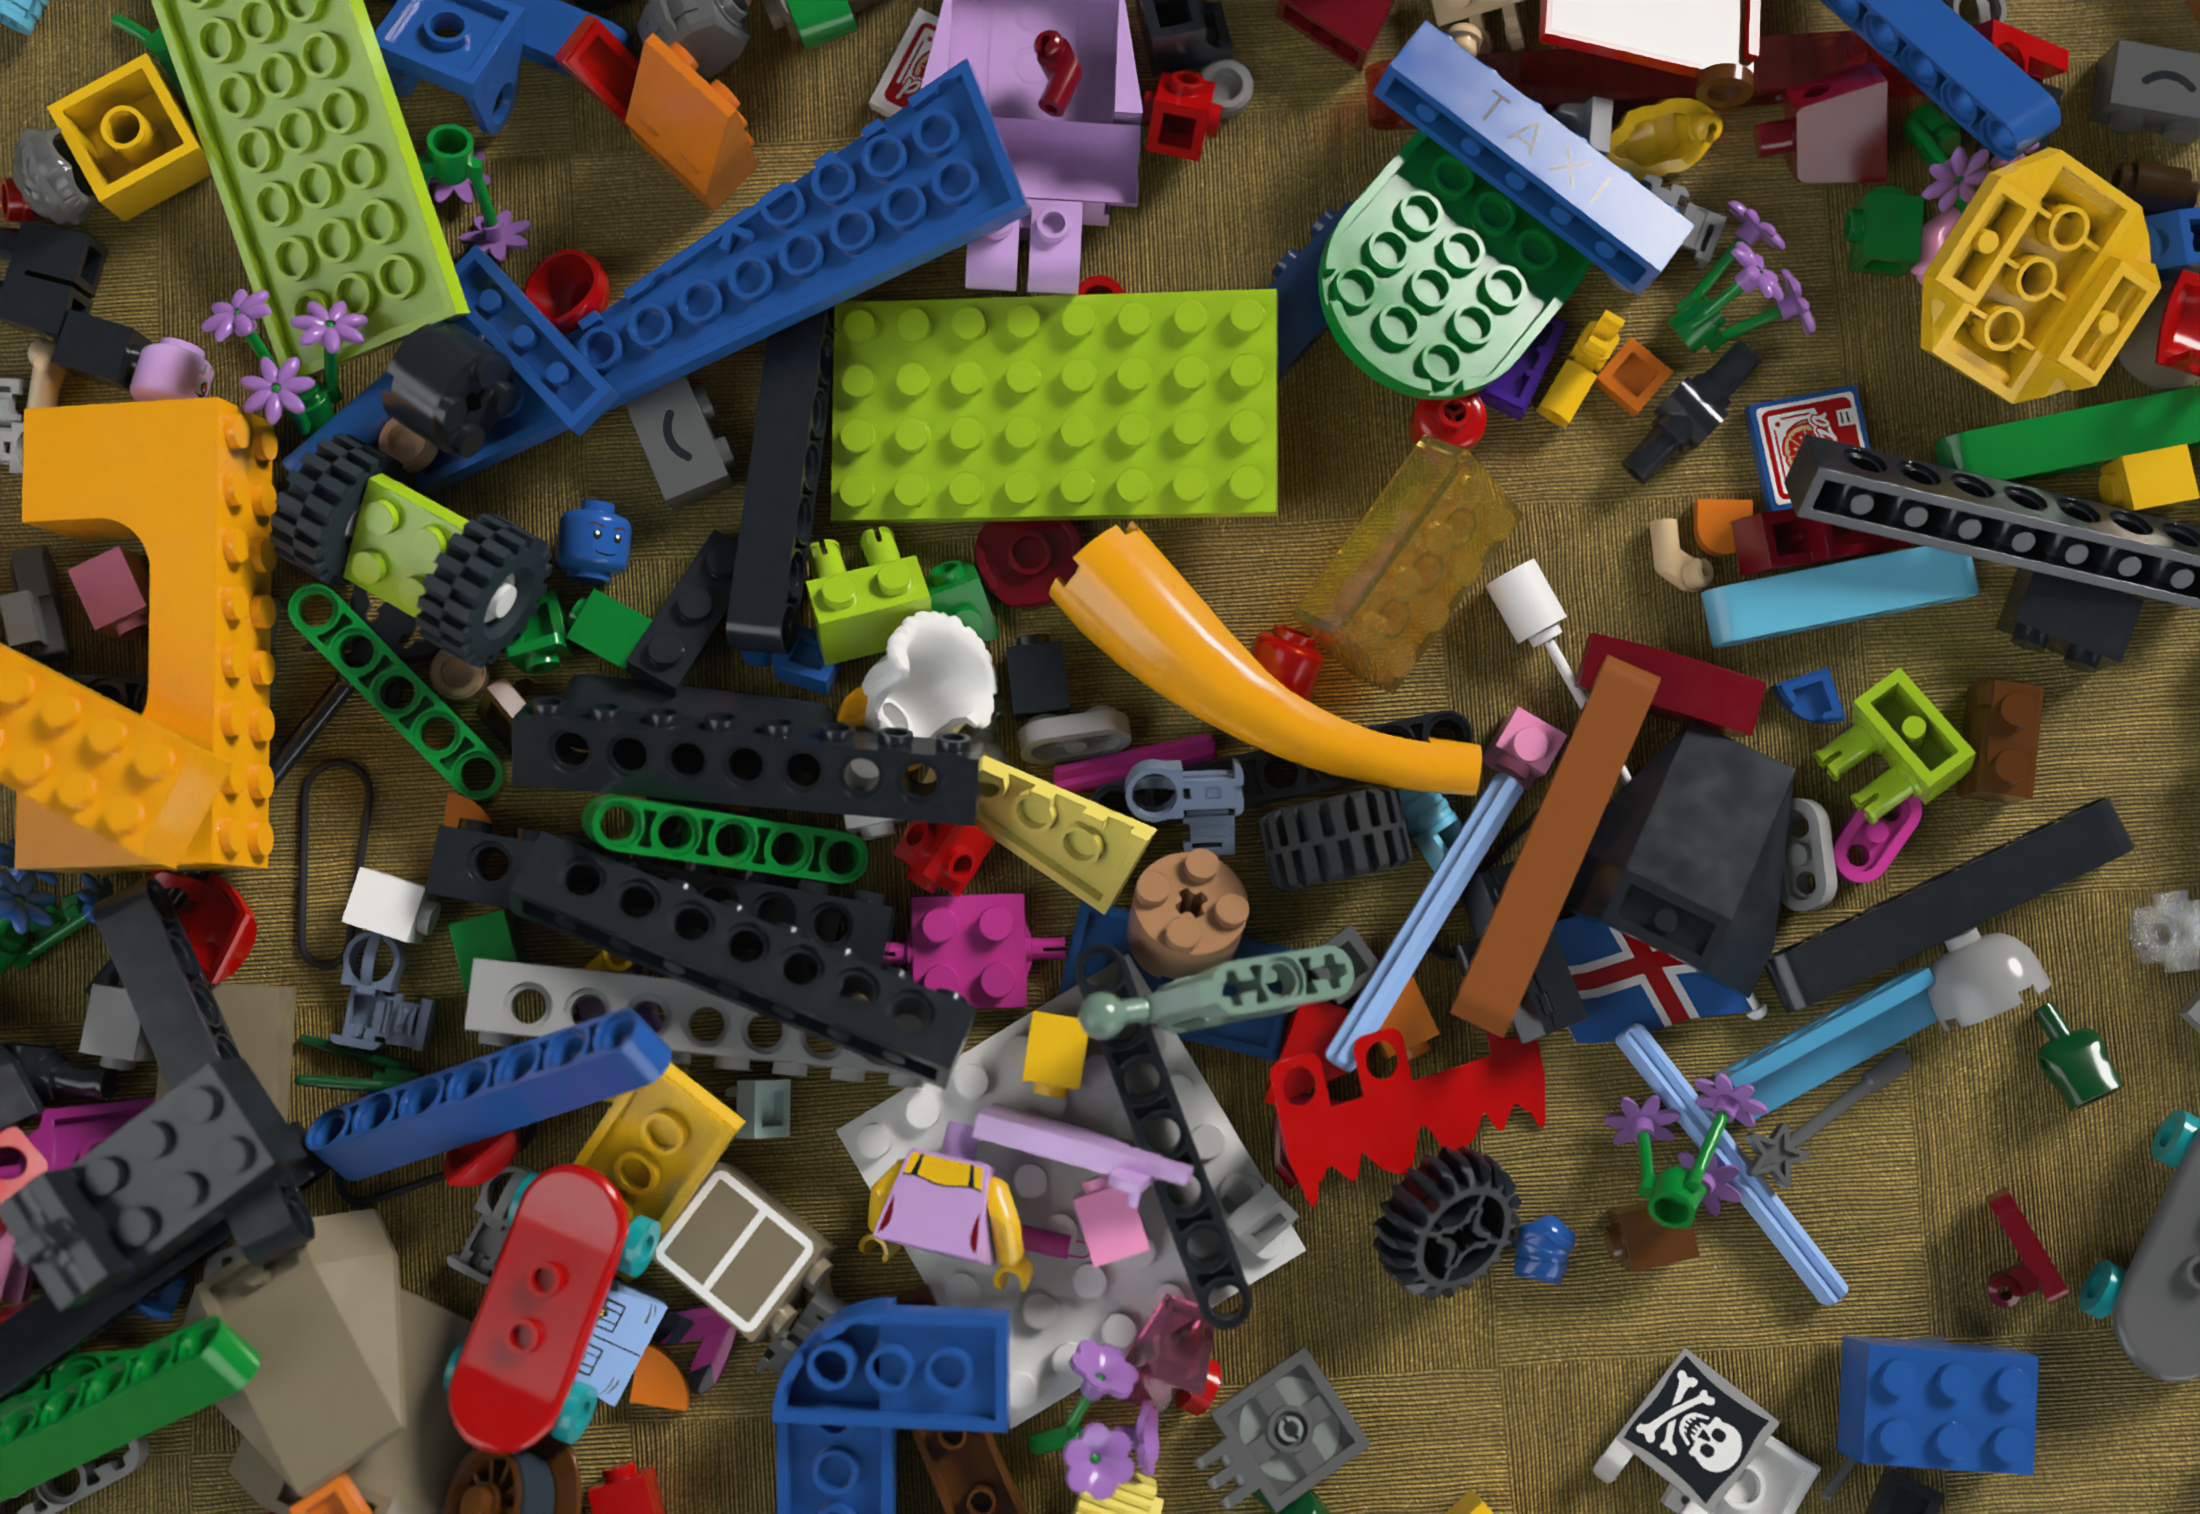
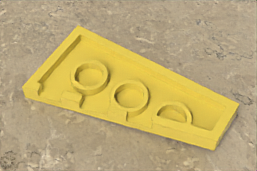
(1060, 832)

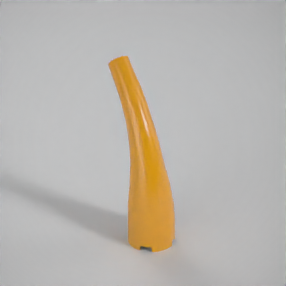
(1170, 640)

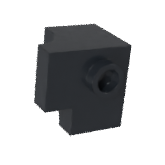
(1183, 33)

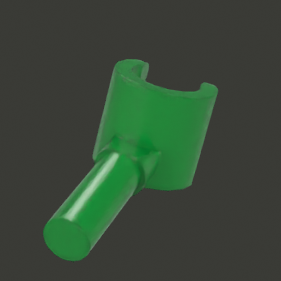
(154, 42)

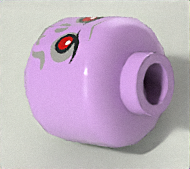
(171, 372)

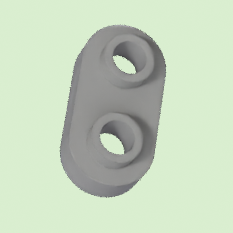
(1075, 736)
(1808, 855)

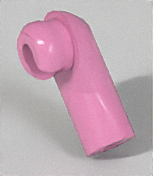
(1933, 236)

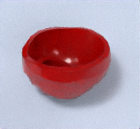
(568, 288)

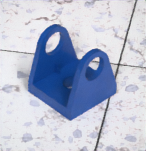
(470, 64)

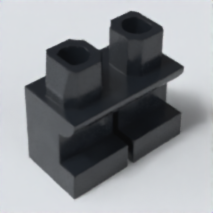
(47, 276)

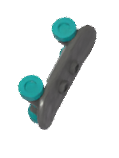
(2159, 1294)

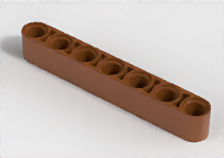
(1554, 846)

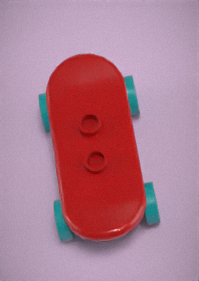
(540, 1310)

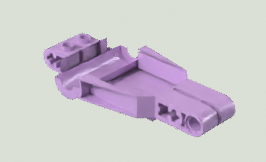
(1066, 163)

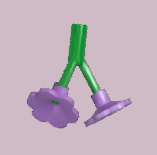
(1095, 1454)

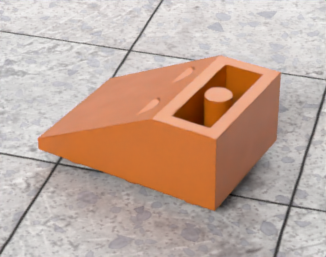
(689, 123)

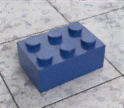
(1938, 1405)

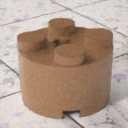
(1186, 915)

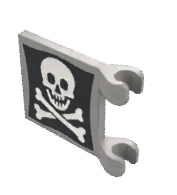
(1691, 1433)

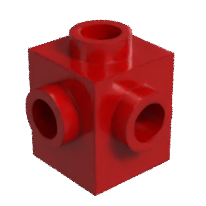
(1181, 115)
(942, 854)

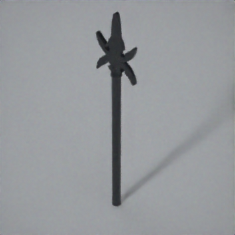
(391, 628)

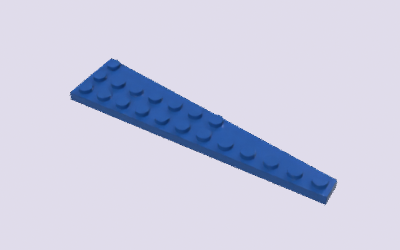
(851, 223)

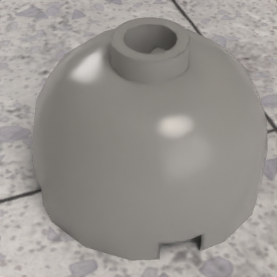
(1982, 977)

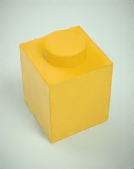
(2149, 480)
(1055, 1054)

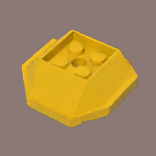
(2081, 287)

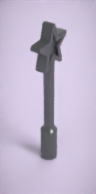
(1780, 1149)

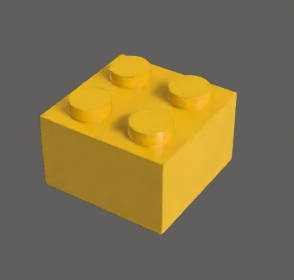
(132, 137)

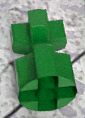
(70, 908)

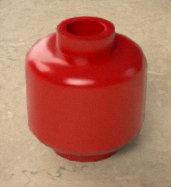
(1451, 421)
(1289, 658)

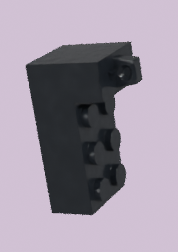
(151, 1185)

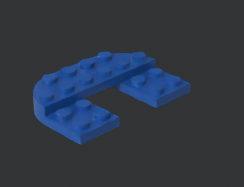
(880, 1372)

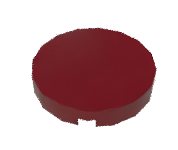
(1024, 558)

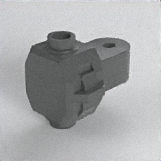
(707, 29)

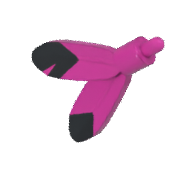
(713, 1350)

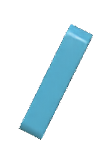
(1837, 594)

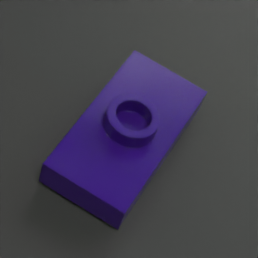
(1517, 385)

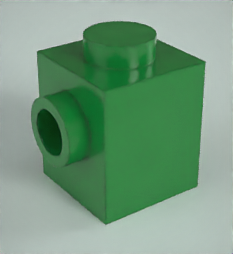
(1884, 232)

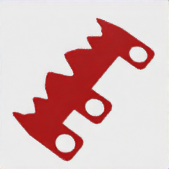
(1394, 1109)

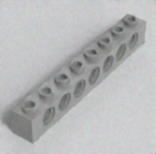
(500, 984)

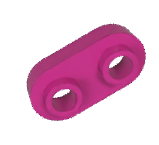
(1877, 841)

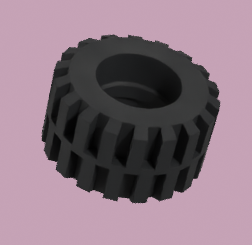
(1335, 838)

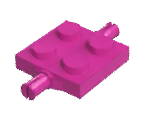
(974, 947)

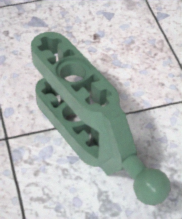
(1198, 999)

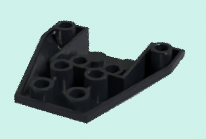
(1694, 856)

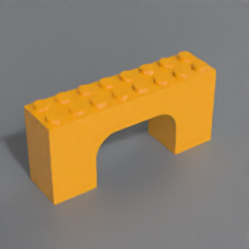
(201, 500)

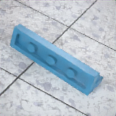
(1836, 1039)

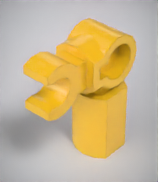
(1576, 375)

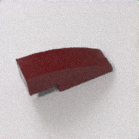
(1786, 541)
(1687, 686)

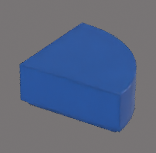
(1811, 698)

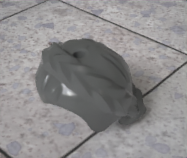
(51, 177)

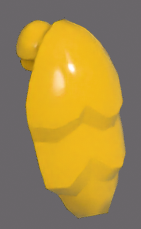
(1663, 137)

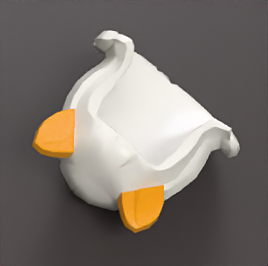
(927, 682)

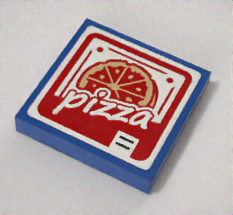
(1780, 426)

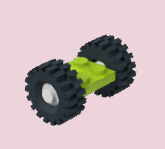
(362, 525)

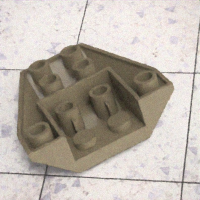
(326, 1346)
(415, 1466)

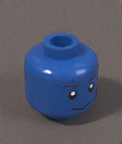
(593, 543)

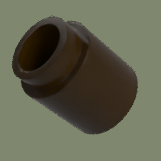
(2156, 186)

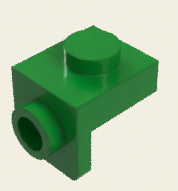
(959, 592)
(544, 640)

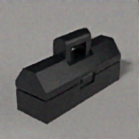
(1551, 995)

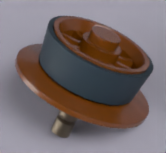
(524, 1482)

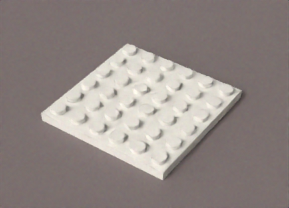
(1069, 1296)

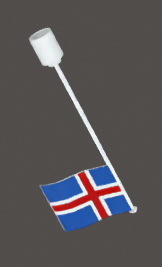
(1614, 973)

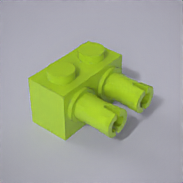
(863, 606)
(1911, 736)

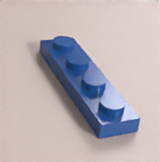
(532, 343)

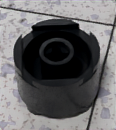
(450, 387)

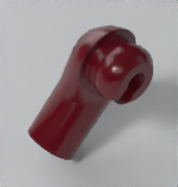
(1060, 69)

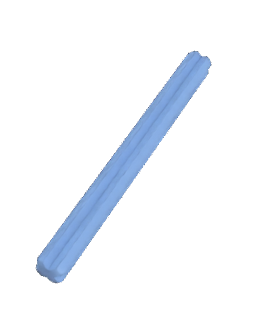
(1426, 918)
(1755, 1192)

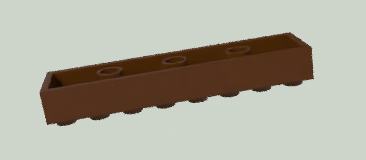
(965, 1465)

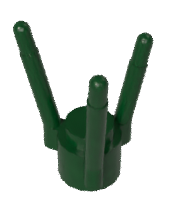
(396, 1070)

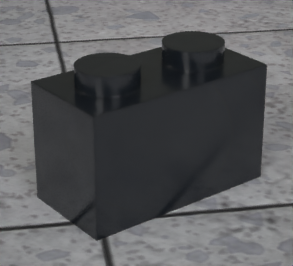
(2070, 618)

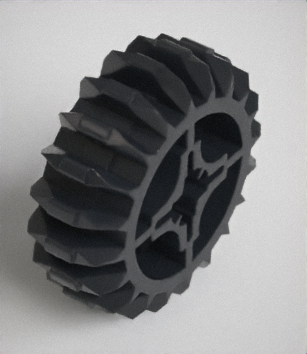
(1446, 1222)

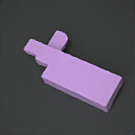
(1079, 1146)

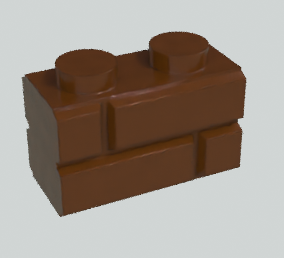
(2004, 732)

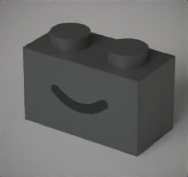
(2148, 91)
(681, 443)

